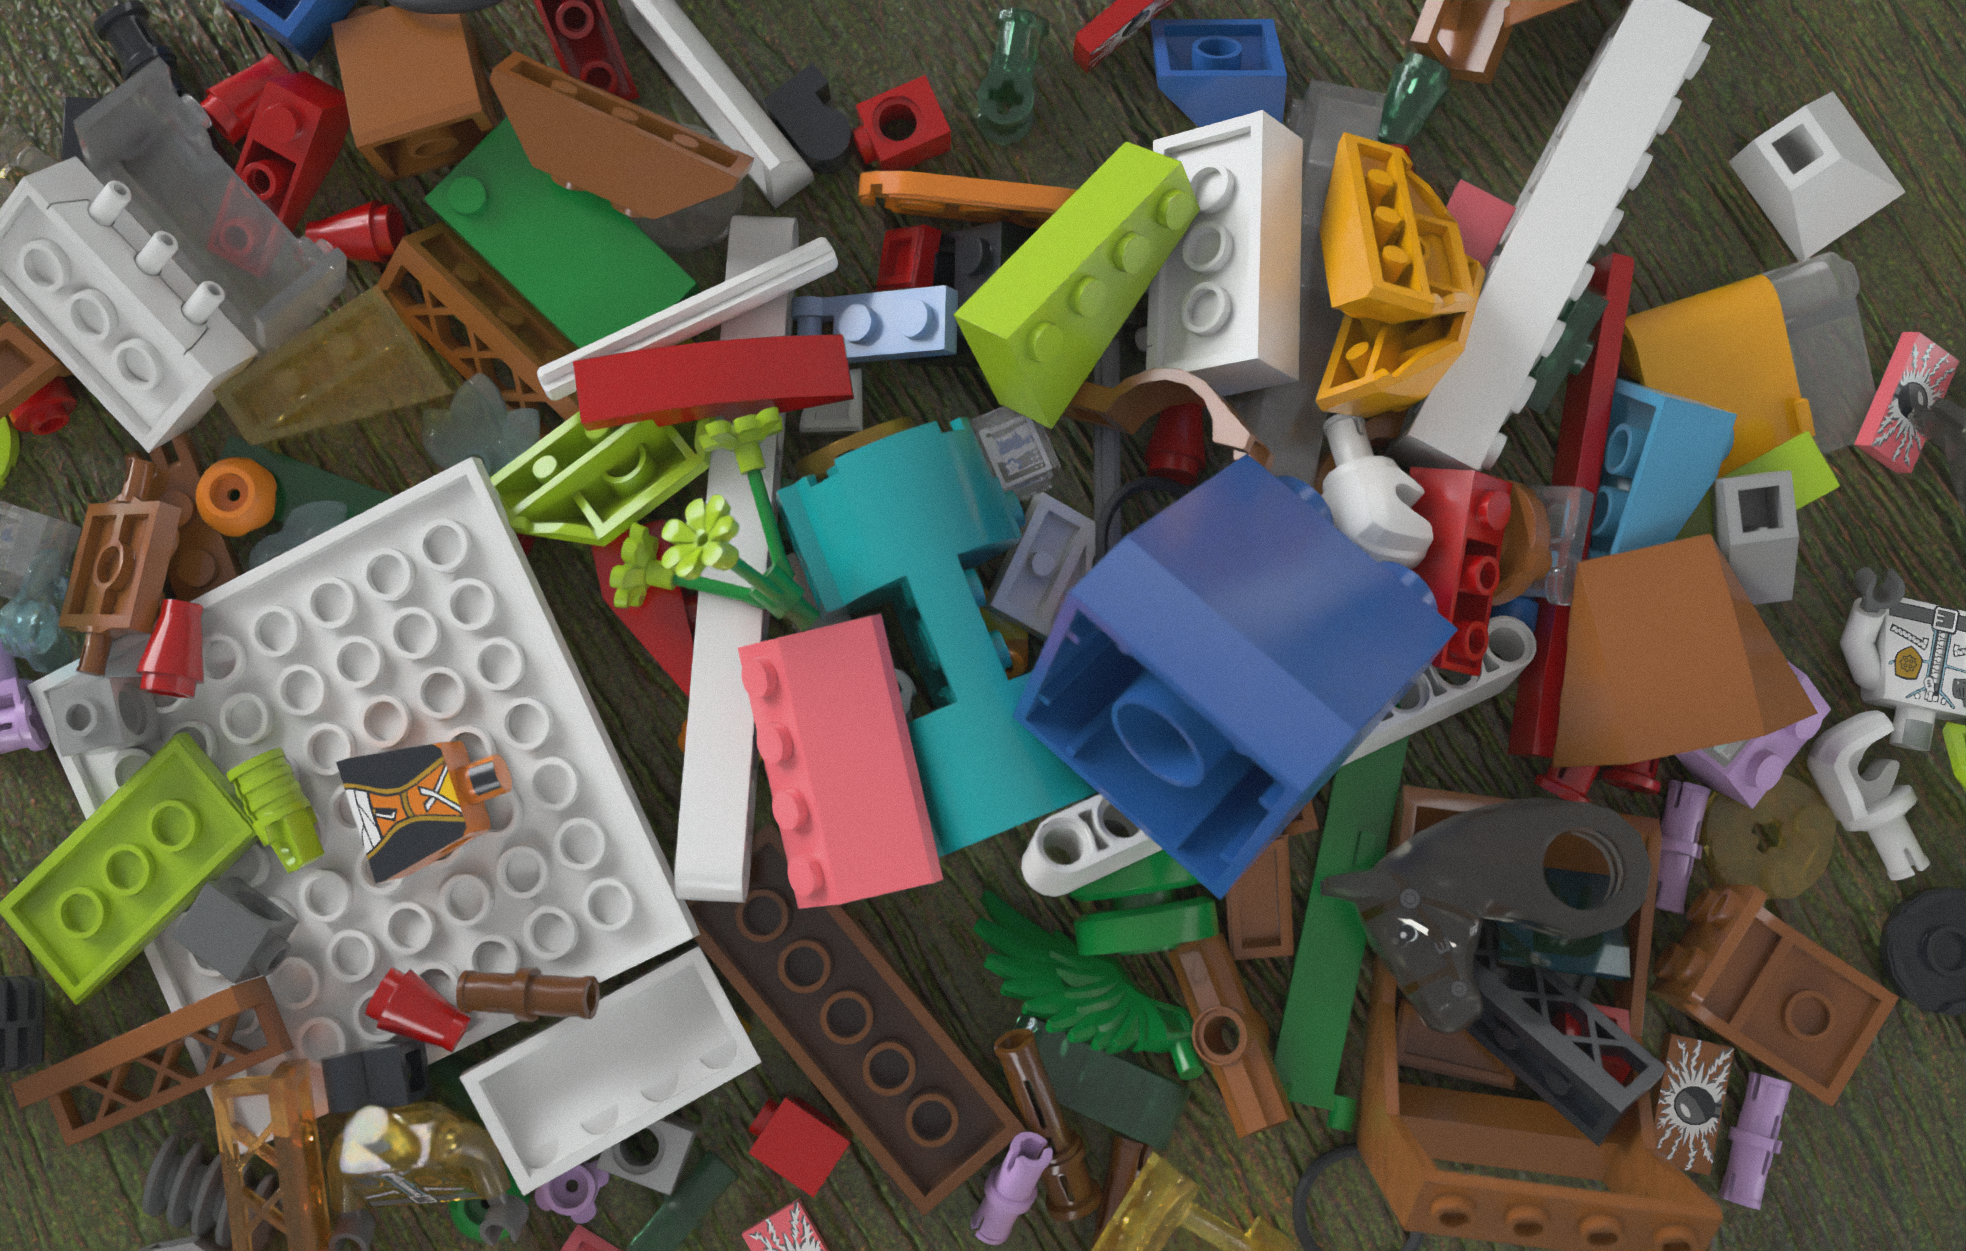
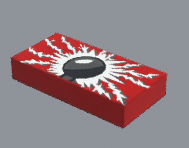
(1113, 29)

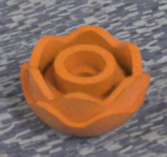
(255, 502)

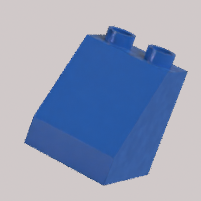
(1228, 666)

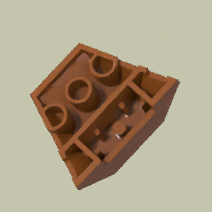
(1668, 659)

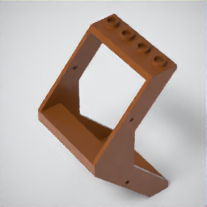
(1408, 1124)

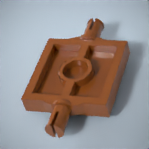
(120, 567)

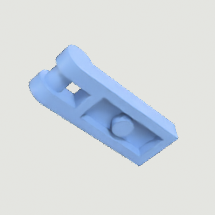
(886, 322)

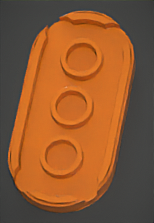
(962, 197)

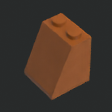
(413, 88)

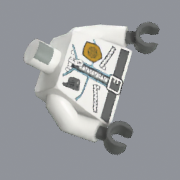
(1906, 657)

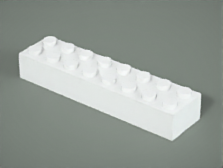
(1555, 231)

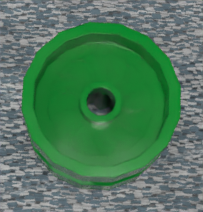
(1143, 909)

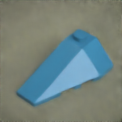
(1655, 466)

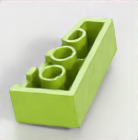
(1076, 281)

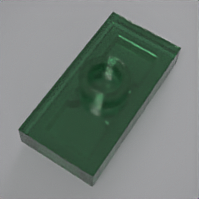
(1572, 348)

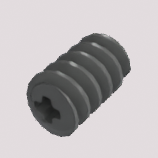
(198, 1194)

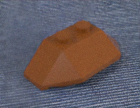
(610, 144)

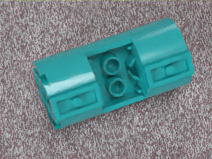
(907, 530)

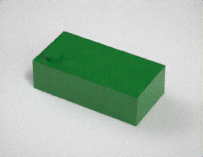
(556, 245)

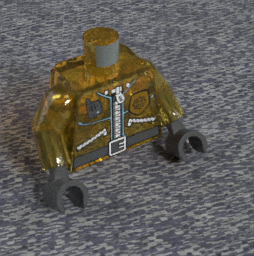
(416, 1158)

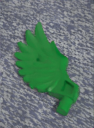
(1081, 991)

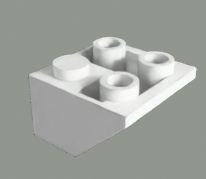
(1816, 175)

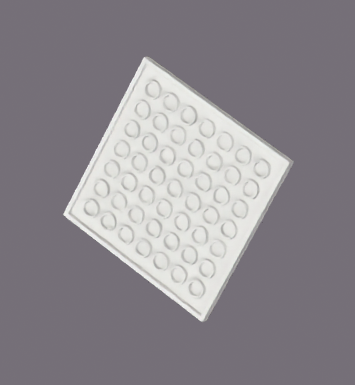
(385, 641)

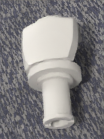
(1373, 497)
(1870, 799)

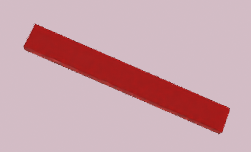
(1576, 465)

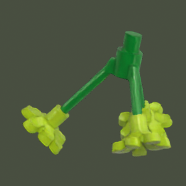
(707, 535)

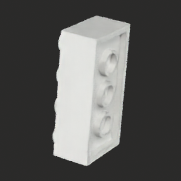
(1232, 282)
(115, 302)

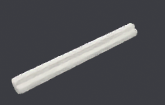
(700, 311)

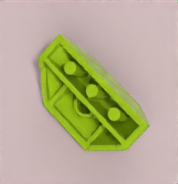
(599, 480)

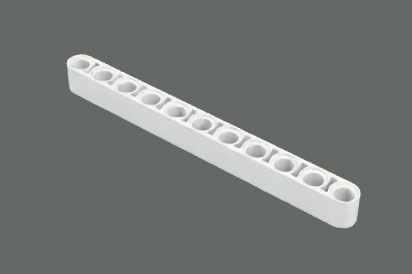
(721, 728)

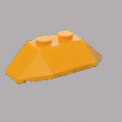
(1390, 239)
(1393, 365)

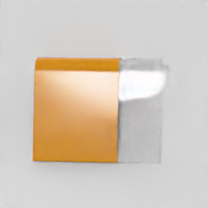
(1768, 348)

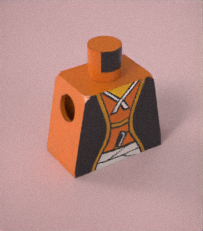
(420, 803)

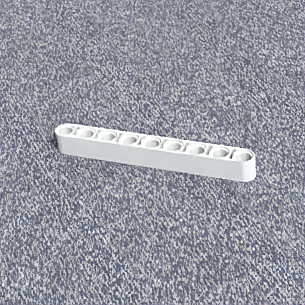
(1431, 699)

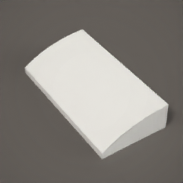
(717, 96)
(609, 1076)

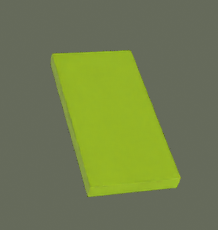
(130, 868)

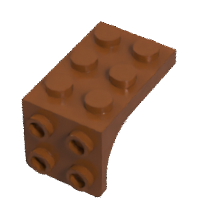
(1771, 991)

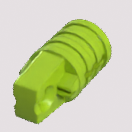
(278, 808)

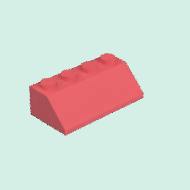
(840, 763)

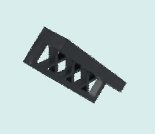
(1555, 1065)

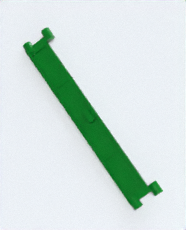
(1332, 934)

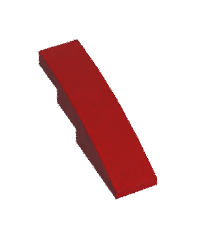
(712, 380)

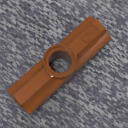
(1248, 1073)

